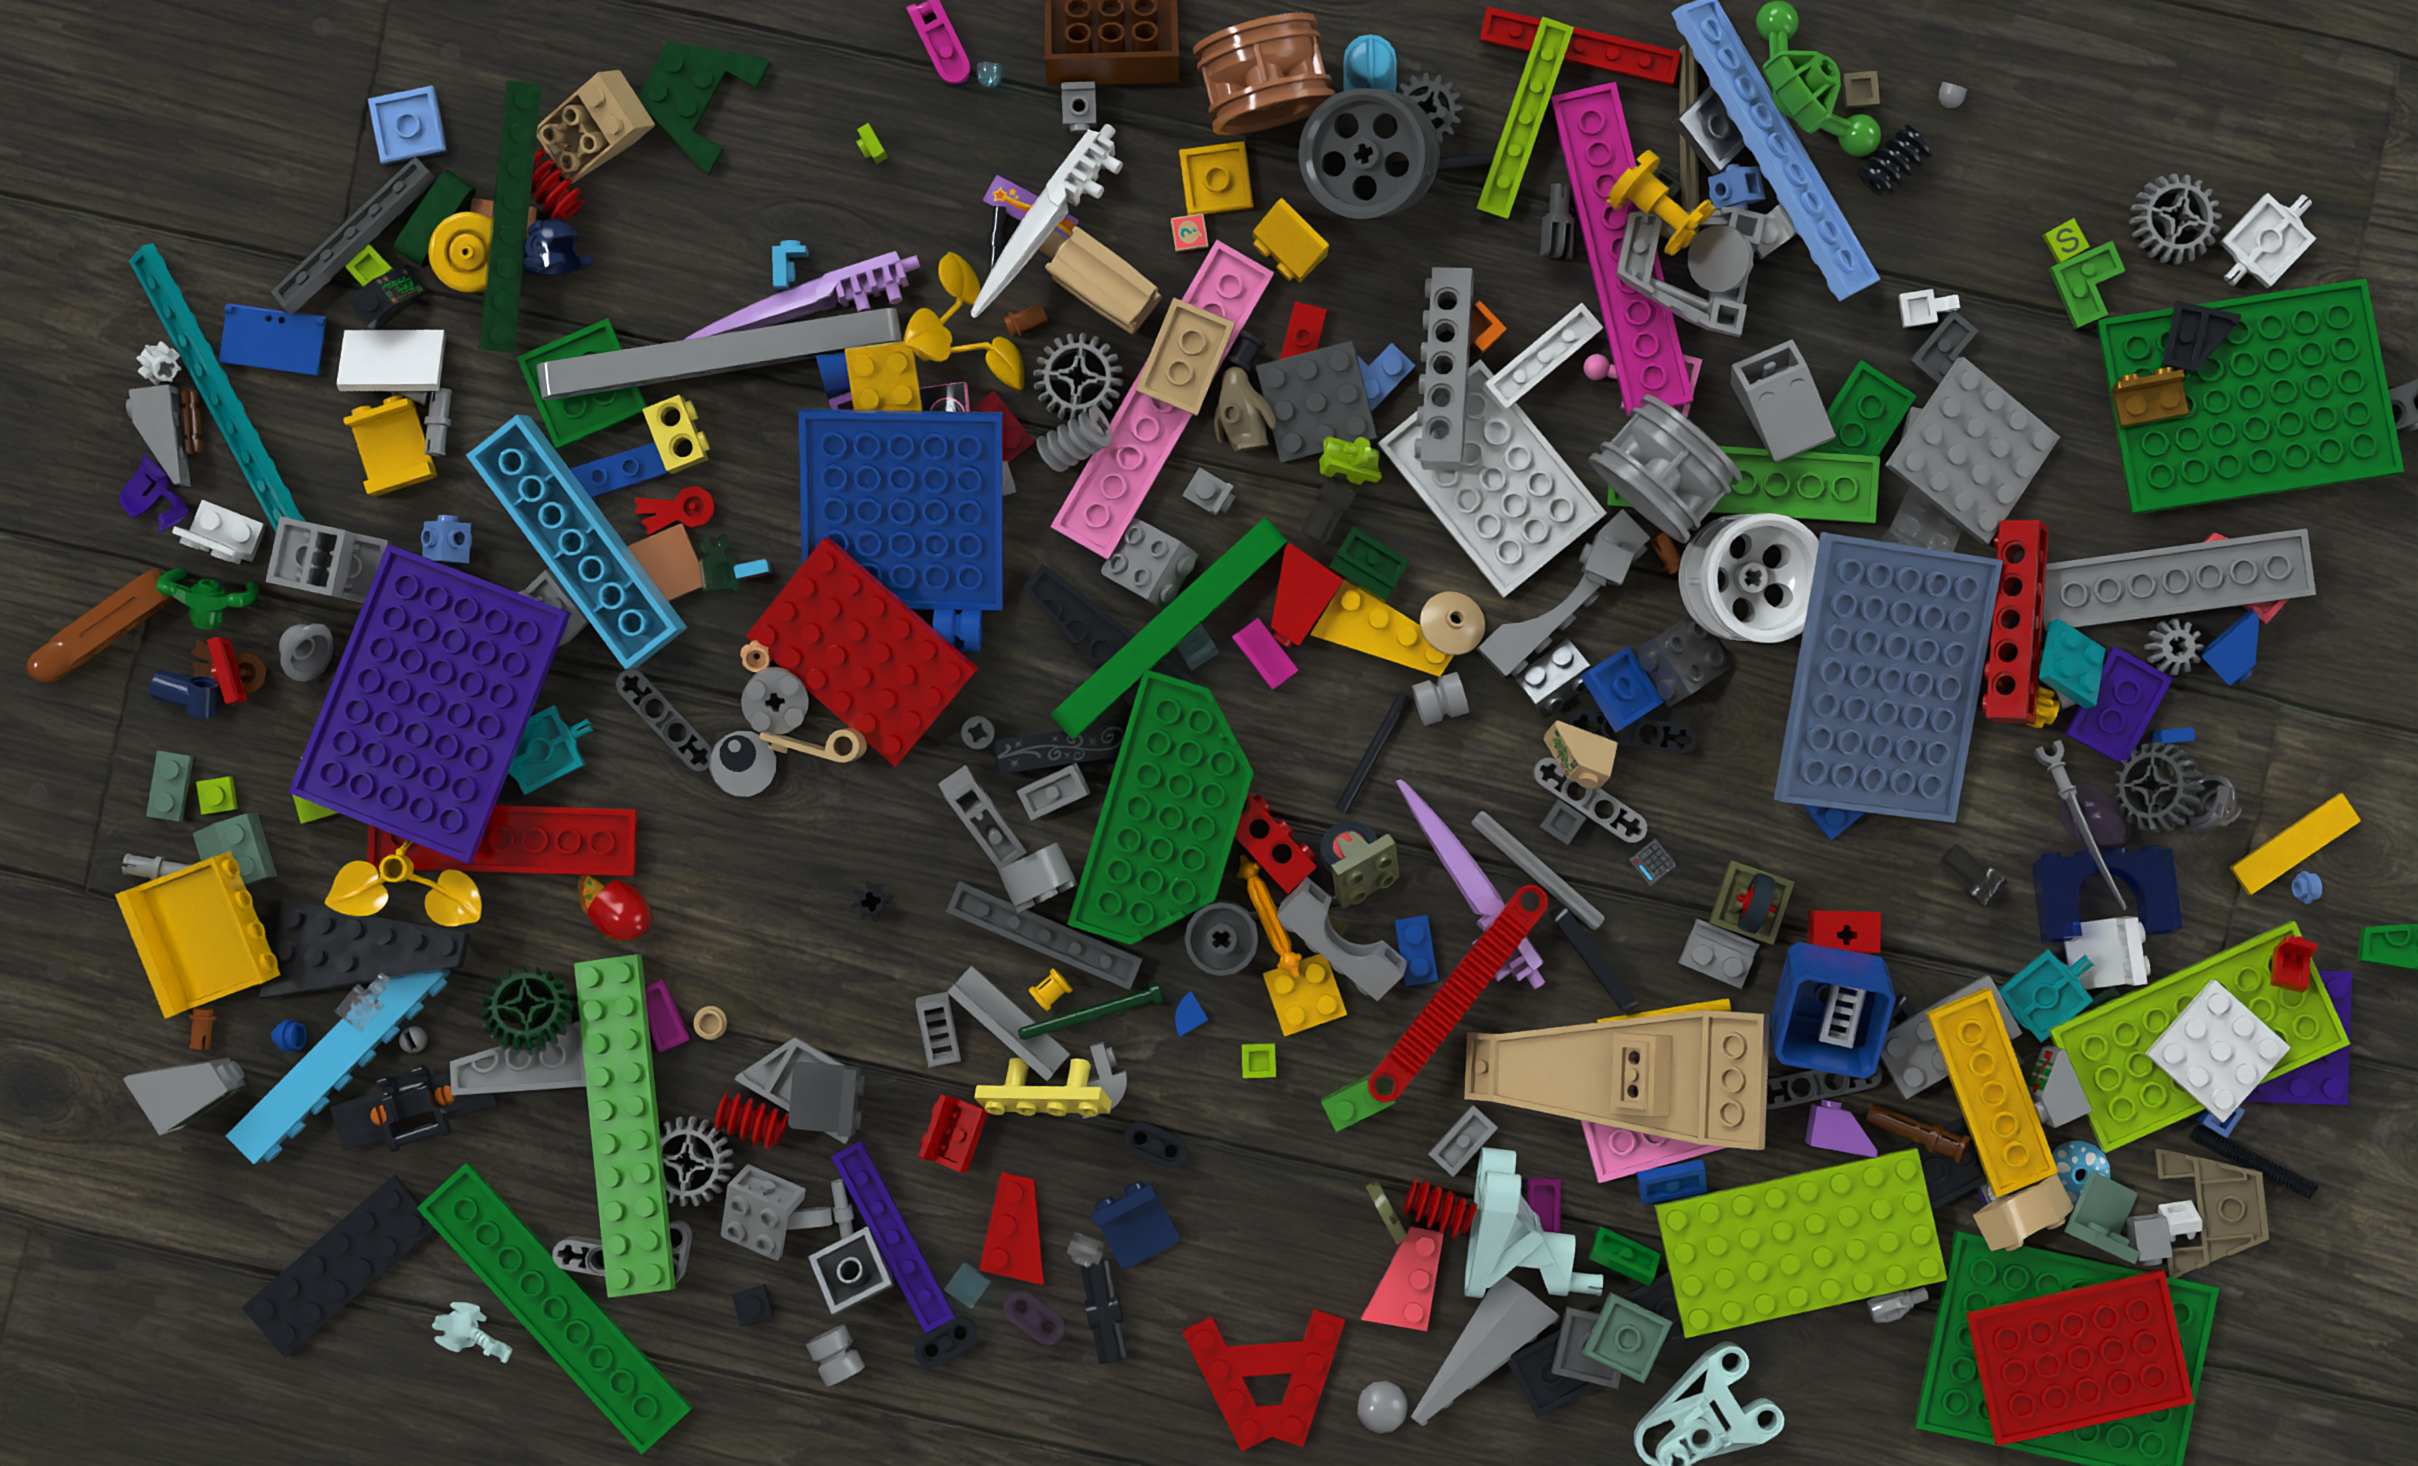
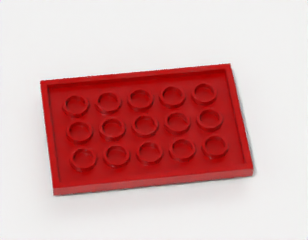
(862, 651)
(2079, 1357)

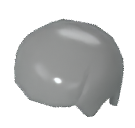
(1382, 1407)

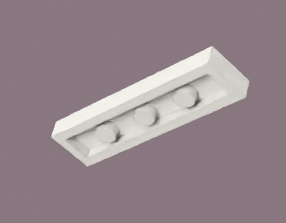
(1542, 357)

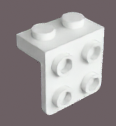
(2115, 951)

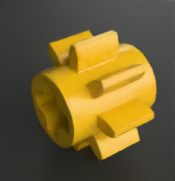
(2046, 707)

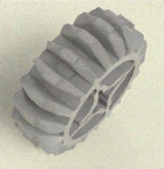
(2184, 193)
(1062, 375)
(691, 1144)

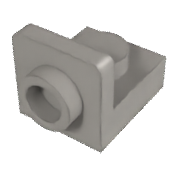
(1209, 492)

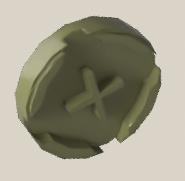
(1386, 1212)

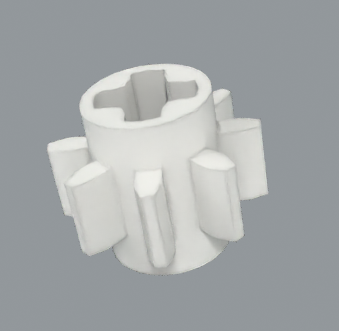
(158, 363)

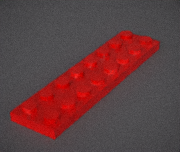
(534, 842)

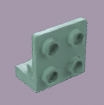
(2101, 1216)

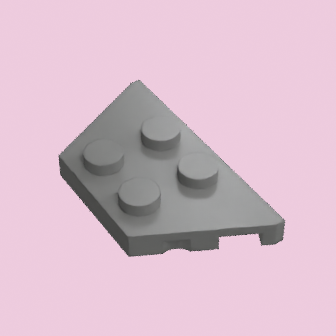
(774, 1072)

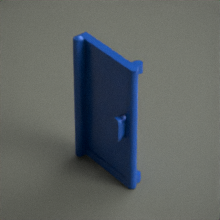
(278, 344)

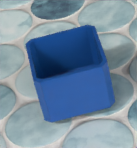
(1800, 1009)

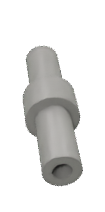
(842, 1211)

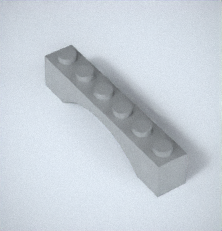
(1514, 642)

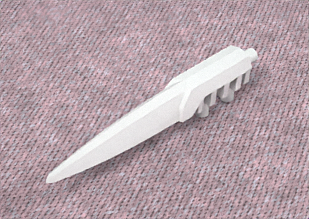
(1073, 178)

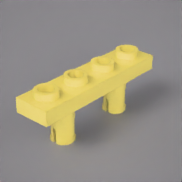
(1054, 1100)

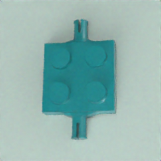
(547, 750)
(2046, 993)

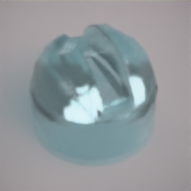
(989, 73)

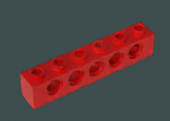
(2021, 704)
(1286, 874)

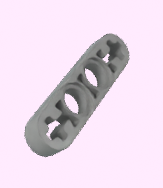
(1587, 803)

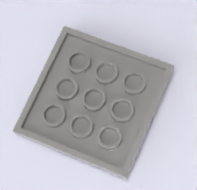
(1972, 450)

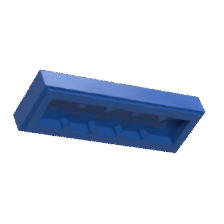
(620, 470)

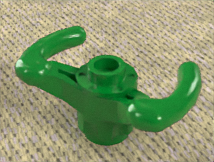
(206, 598)

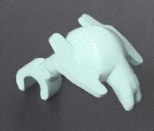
(462, 1331)

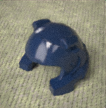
(552, 249)

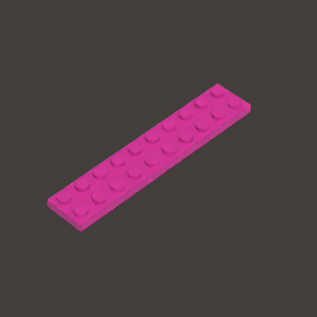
(1637, 328)

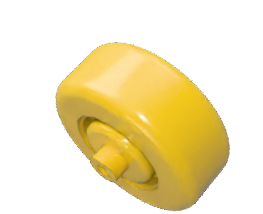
(461, 251)

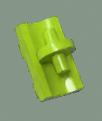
(1353, 459)

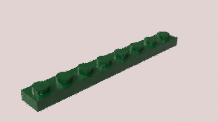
(510, 216)

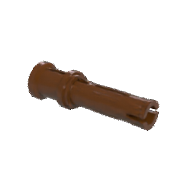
(1933, 1138)

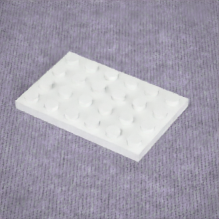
(1515, 492)

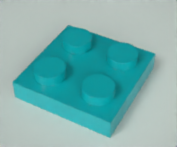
(2072, 663)

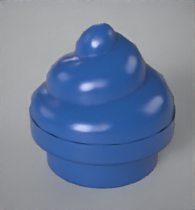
(289, 1036)

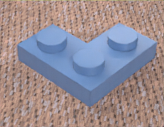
(1384, 374)

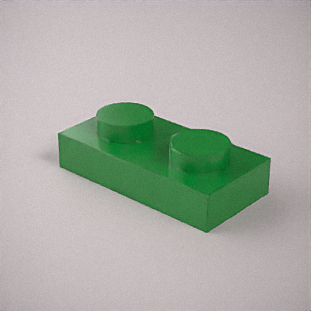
(1624, 1256)

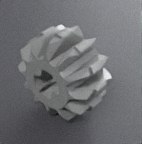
(2185, 644)

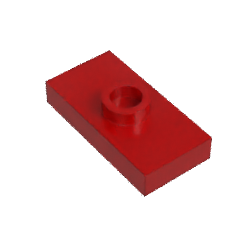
(1303, 329)
(226, 671)

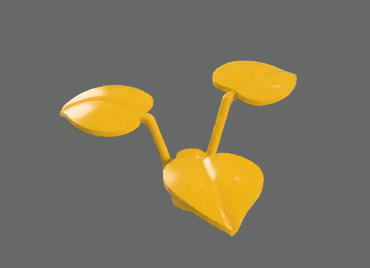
(933, 340)
(361, 892)

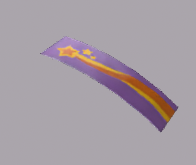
(1019, 201)

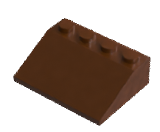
(1111, 41)

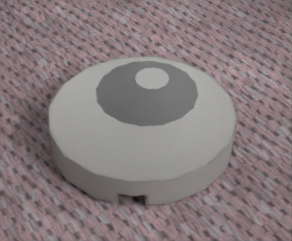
(742, 764)

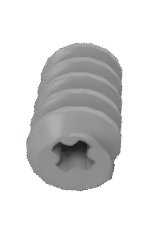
(1076, 440)

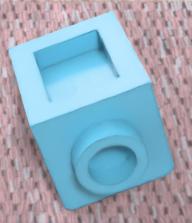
(783, 269)

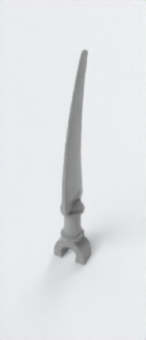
(2068, 793)

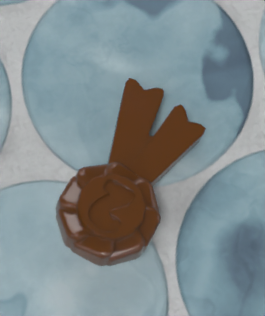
(251, 667)

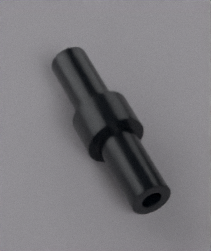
(996, 238)

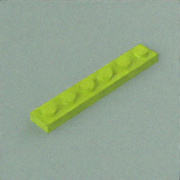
(1525, 117)

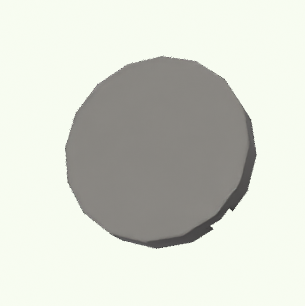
(1720, 258)

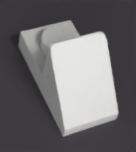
(1776, 231)

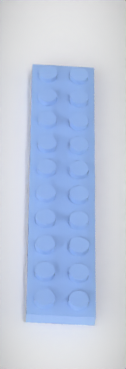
(1775, 147)

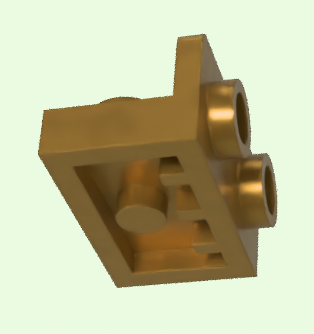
(2149, 397)

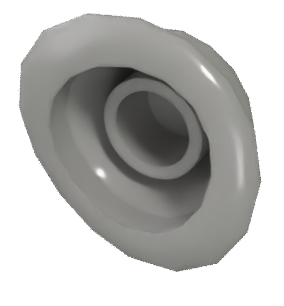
(306, 651)

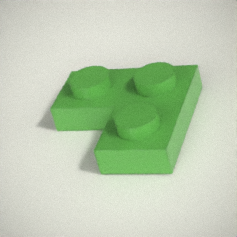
(2078, 279)

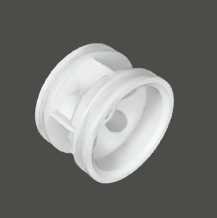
(1794, 574)

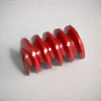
(551, 191)
(750, 1121)
(1439, 1209)

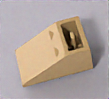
(594, 125)

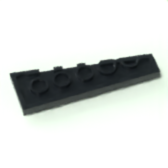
(1087, 625)

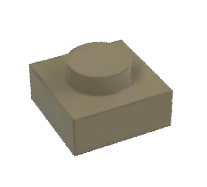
(1860, 89)

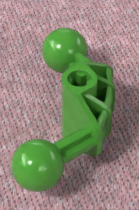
(1809, 83)

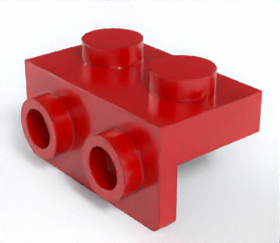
(953, 1133)

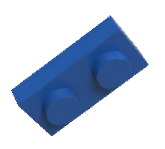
(1417, 948)
(1671, 1182)

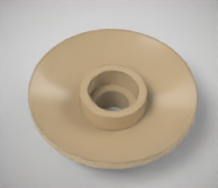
(1442, 632)

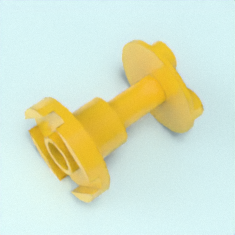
(1651, 195)

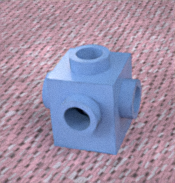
(1736, 187)
(446, 540)

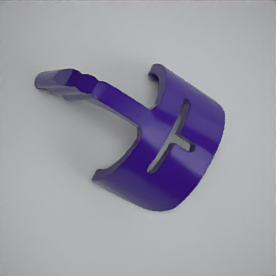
(136, 502)

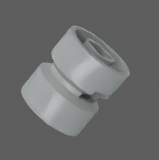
(1440, 698)
(835, 1355)

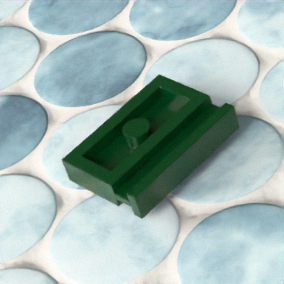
(1368, 565)

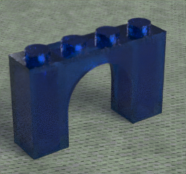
(2146, 872)

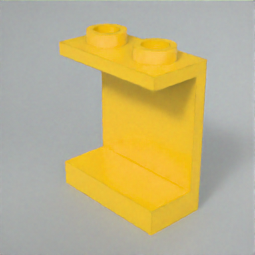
(391, 445)

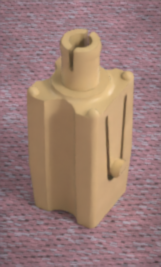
(1100, 279)

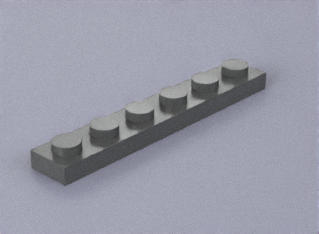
(353, 235)
(1044, 935)

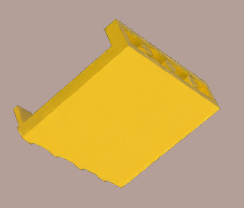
(198, 934)

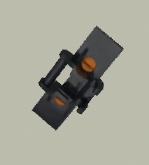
(404, 1096)

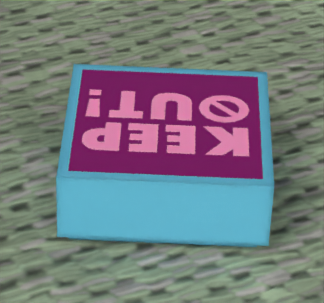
(753, 569)

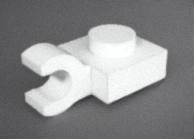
(1922, 308)

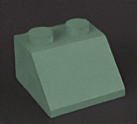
(245, 840)

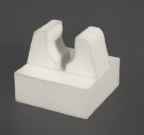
(2181, 1218)

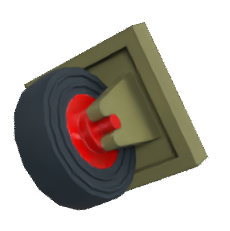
(1358, 861)
(1751, 902)

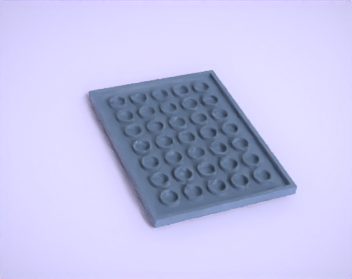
(1887, 678)

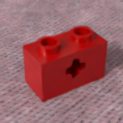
(1864, 929)

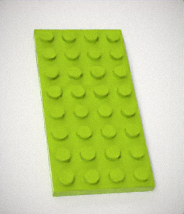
(2110, 1042)
(1800, 1242)

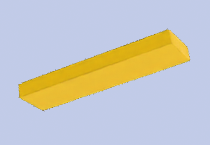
(2295, 844)

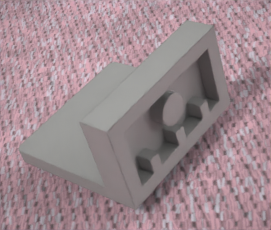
(759, 1210)

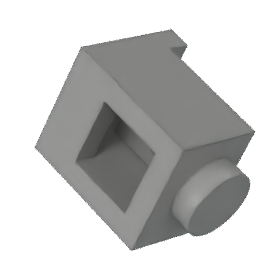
(1079, 92)

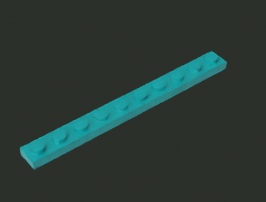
(213, 385)

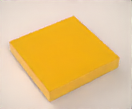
(1216, 178)

